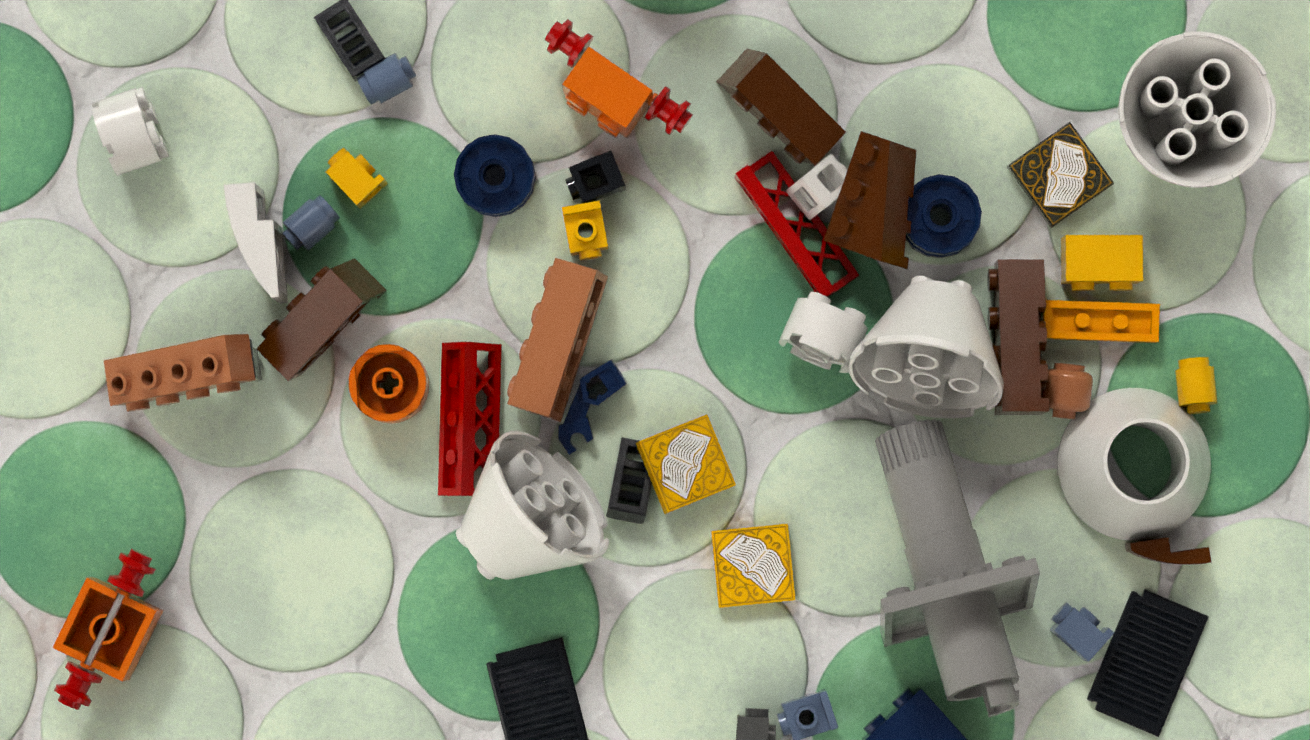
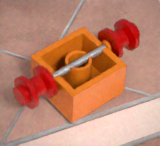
(609, 91)
(106, 629)

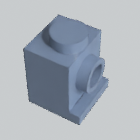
(1080, 631)
(821, 708)

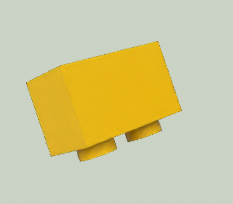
(1101, 260)

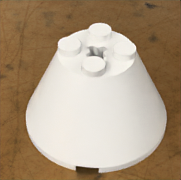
(1227, 104)
(930, 353)
(531, 512)

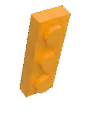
(1102, 321)

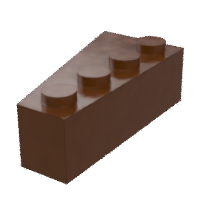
(1019, 334)

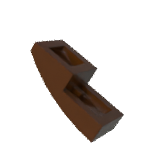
(1159, 551)

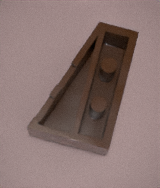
(781, 107)
(874, 201)
(318, 317)

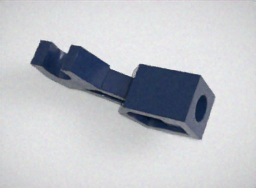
(576, 417)

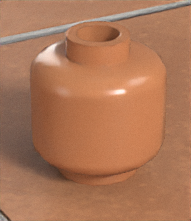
(1068, 390)

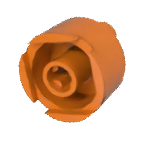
(372, 370)

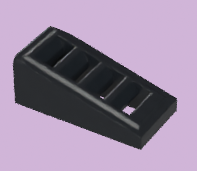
(354, 69)
(623, 511)

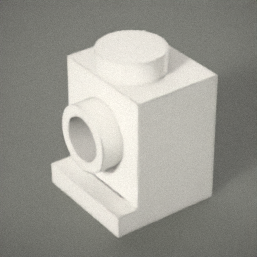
(818, 186)

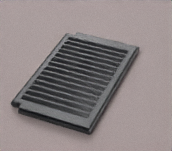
(1146, 661)
(537, 693)

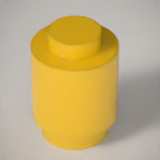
(1196, 385)

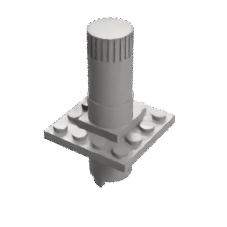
(954, 591)

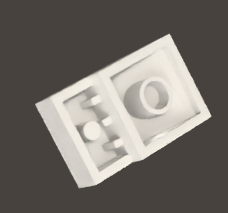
(258, 238)

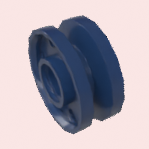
(487, 153)
(964, 213)

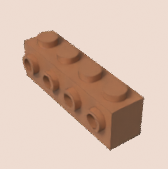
(556, 339)
(179, 370)

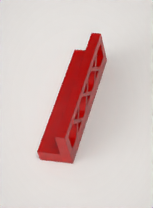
(784, 232)
(462, 418)

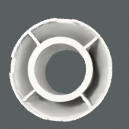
(1086, 475)

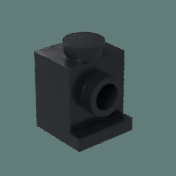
(601, 165)

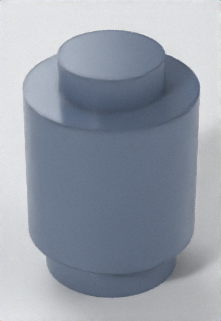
(387, 79)
(310, 223)

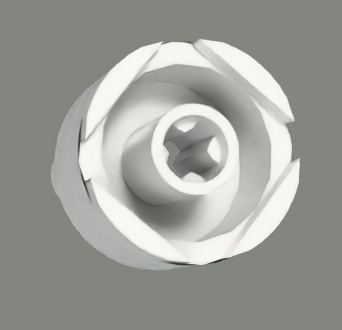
(129, 130)
(823, 332)

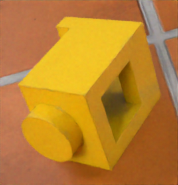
(355, 177)
(576, 216)

